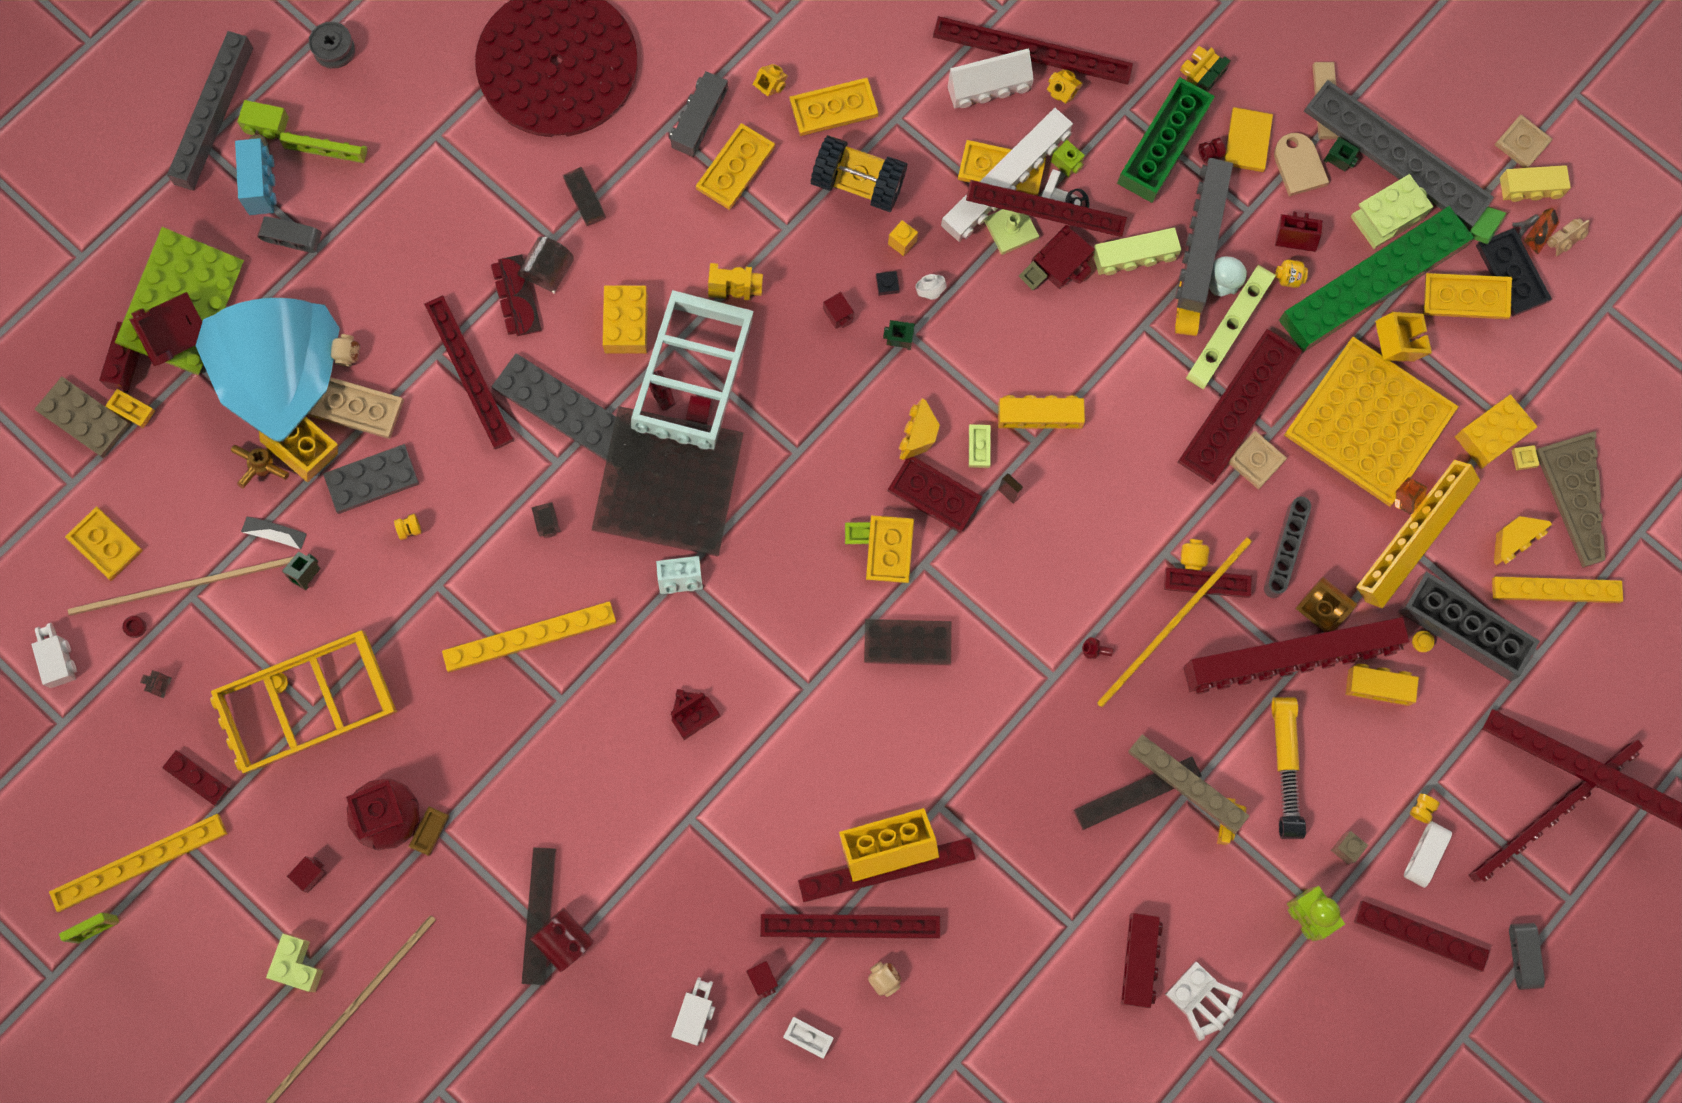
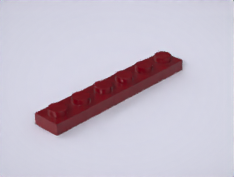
(1421, 936)

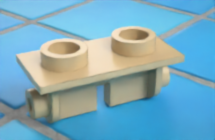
(1575, 231)

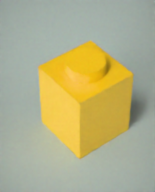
(902, 238)

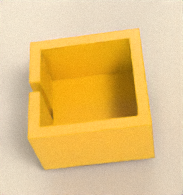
(1395, 335)

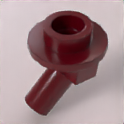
(1092, 648)

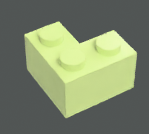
(288, 965)

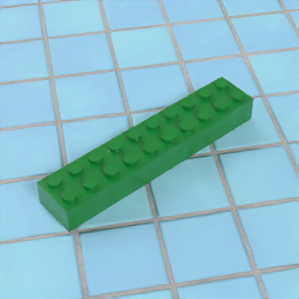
(1376, 279)

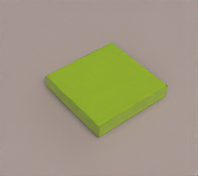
(89, 928)

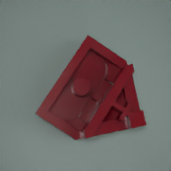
(692, 712)

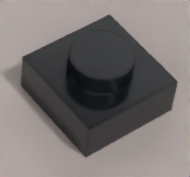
(887, 283)

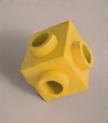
(770, 79)
(1063, 85)

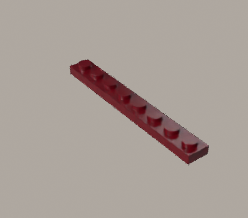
(1046, 208)
(469, 372)
(841, 880)
(850, 926)

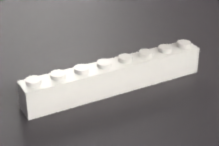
(1010, 171)

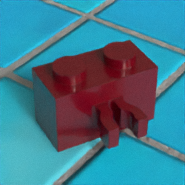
(1298, 232)

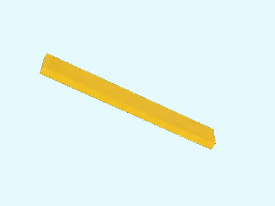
(138, 863)

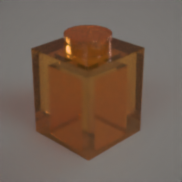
(1410, 495)

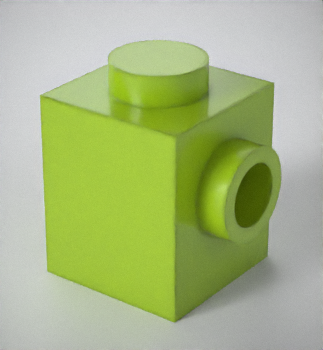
(1068, 159)

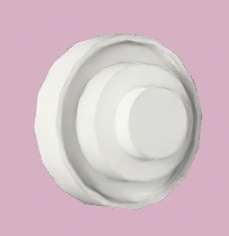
(931, 286)

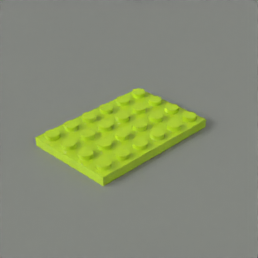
(180, 267)

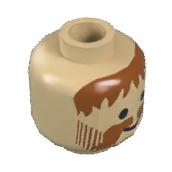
(345, 350)
(884, 979)

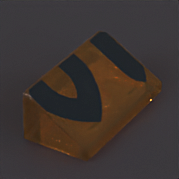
(1542, 230)

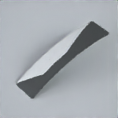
(273, 532)

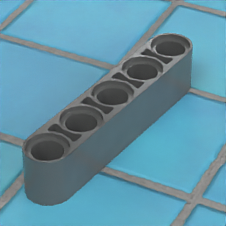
(1283, 556)

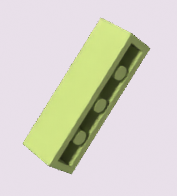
(1137, 251)

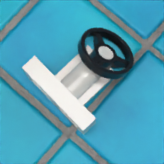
(1060, 195)

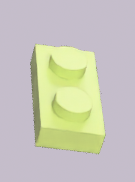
(979, 446)

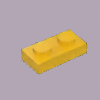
(130, 408)

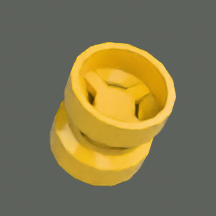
(402, 527)
(1424, 808)

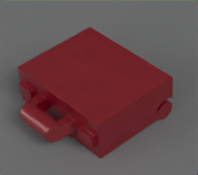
(1064, 257)

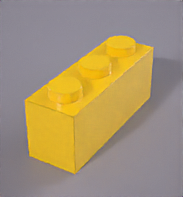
(1382, 685)

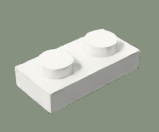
(808, 1037)

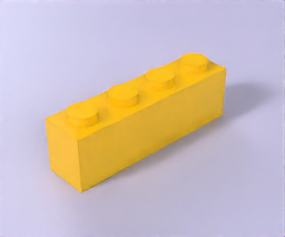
(1041, 412)

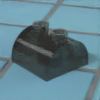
(546, 264)

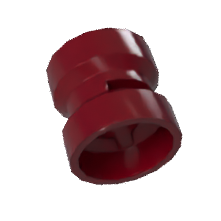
(1214, 149)

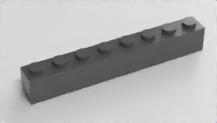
(210, 111)
(1204, 236)

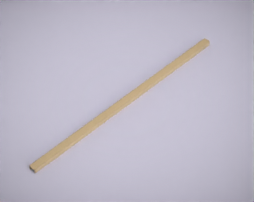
(179, 586)
(350, 1010)

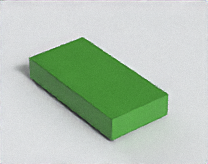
(1487, 225)

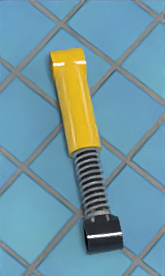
(1284, 714)

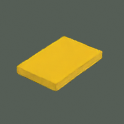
(1248, 139)
(103, 543)
(889, 549)

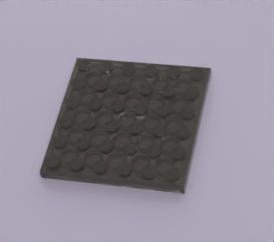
(667, 488)

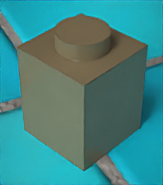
(1349, 847)

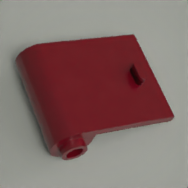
(167, 328)

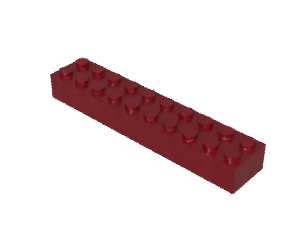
(1296, 654)

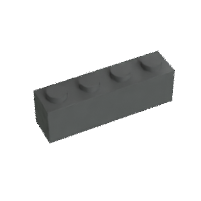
(698, 114)

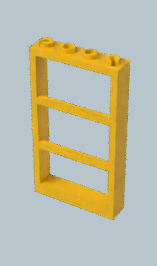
(227, 722)

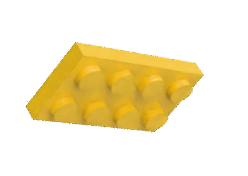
(833, 106)
(982, 158)
(735, 166)
(1467, 296)

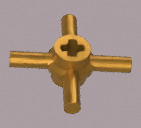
(258, 463)

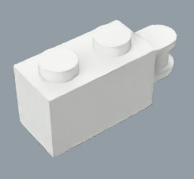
(53, 657)
(694, 1015)

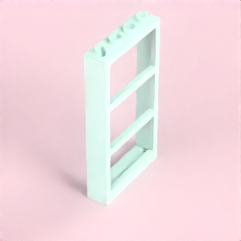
(708, 309)

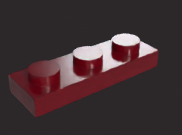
(196, 778)

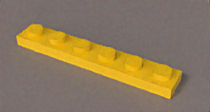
(1557, 589)

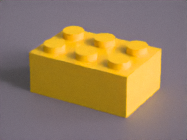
(625, 319)
(1495, 431)
(304, 450)

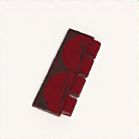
(519, 297)

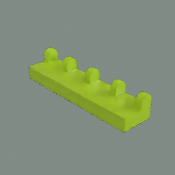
(323, 147)

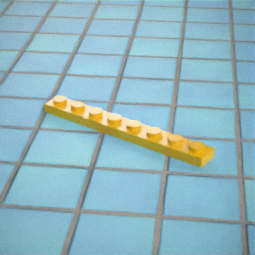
(528, 637)

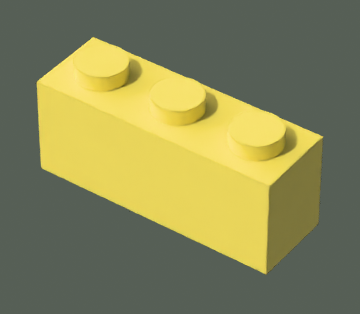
(1535, 183)

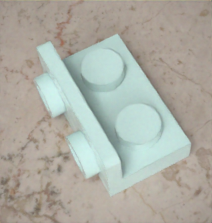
(679, 575)

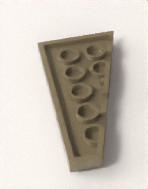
(1575, 486)

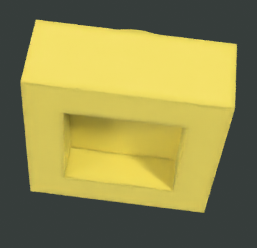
(1525, 457)

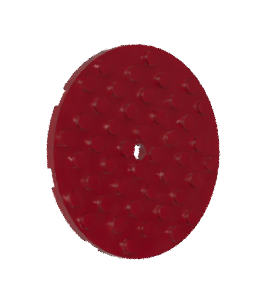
(561, 98)

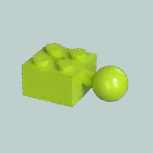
(1315, 913)

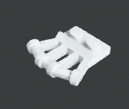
(1192, 988)

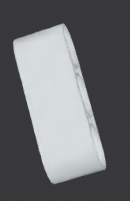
(1427, 854)

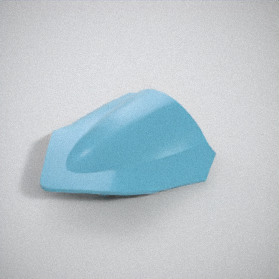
(269, 360)

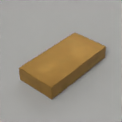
(429, 831)

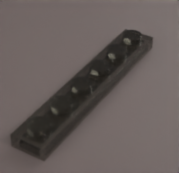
(1127, 797)
(538, 913)

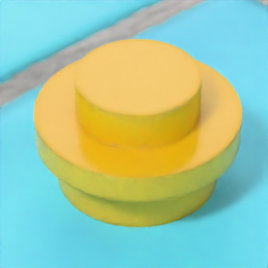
(1423, 641)
(280, 682)

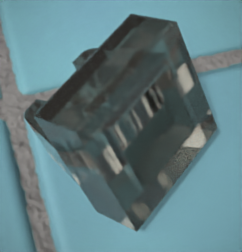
(156, 683)

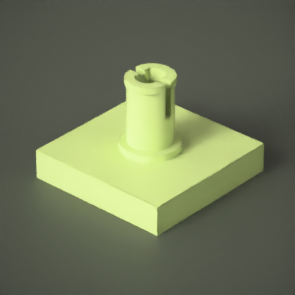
(1011, 230)

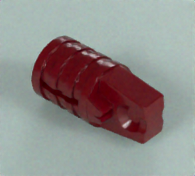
(662, 394)

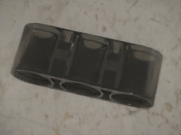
(584, 196)

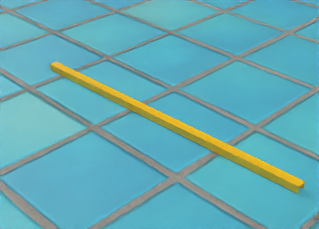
(1141, 658)

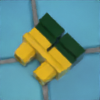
(1207, 70)

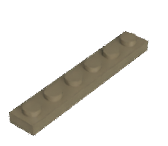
(1188, 784)

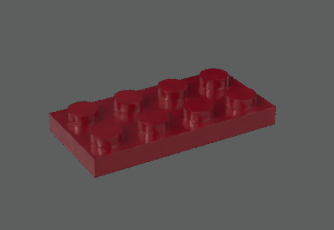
(935, 494)

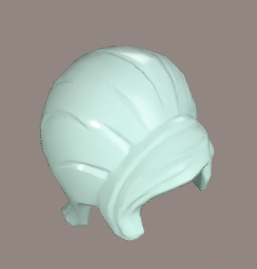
(1227, 276)

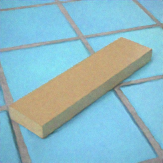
(1321, 73)

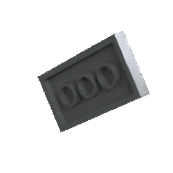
(371, 479)

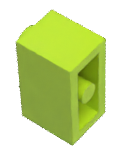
(262, 119)

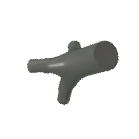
(1525, 225)

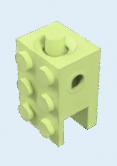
(1392, 211)

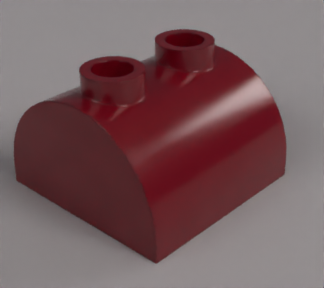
(562, 940)

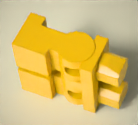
(733, 282)

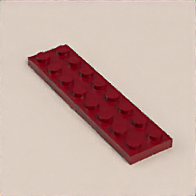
(1239, 406)

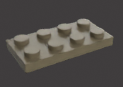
(82, 417)

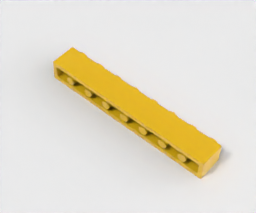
(1418, 533)

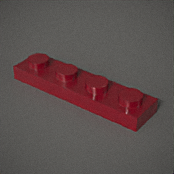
(1192, 580)

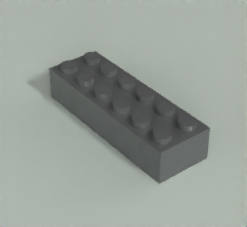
(1469, 626)

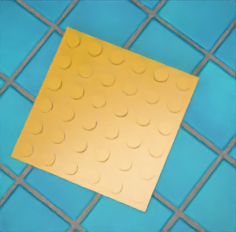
(1371, 421)

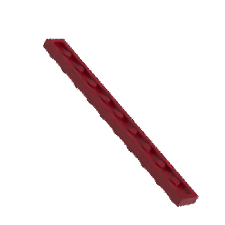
(1040, 51)
(1585, 767)
(1550, 817)

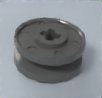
(331, 45)

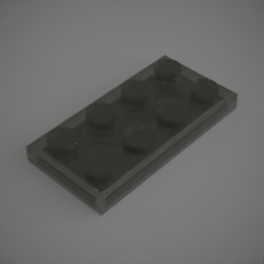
(907, 642)

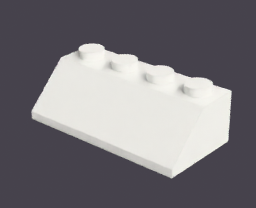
(990, 79)

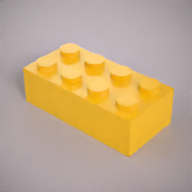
(889, 844)

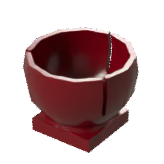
(382, 814)

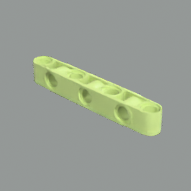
(1223, 336)

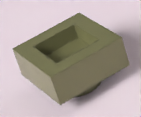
(1033, 275)

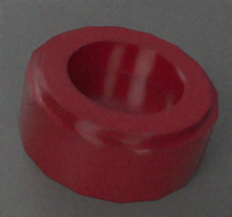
(134, 626)

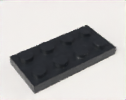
(1508, 258)

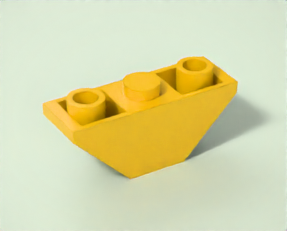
(920, 431)
(1518, 537)

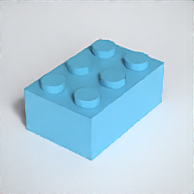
(255, 176)

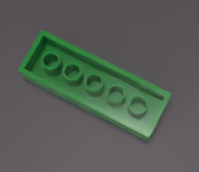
(1165, 140)

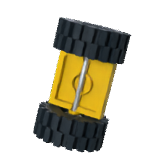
(858, 173)

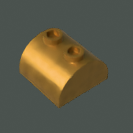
(1326, 605)

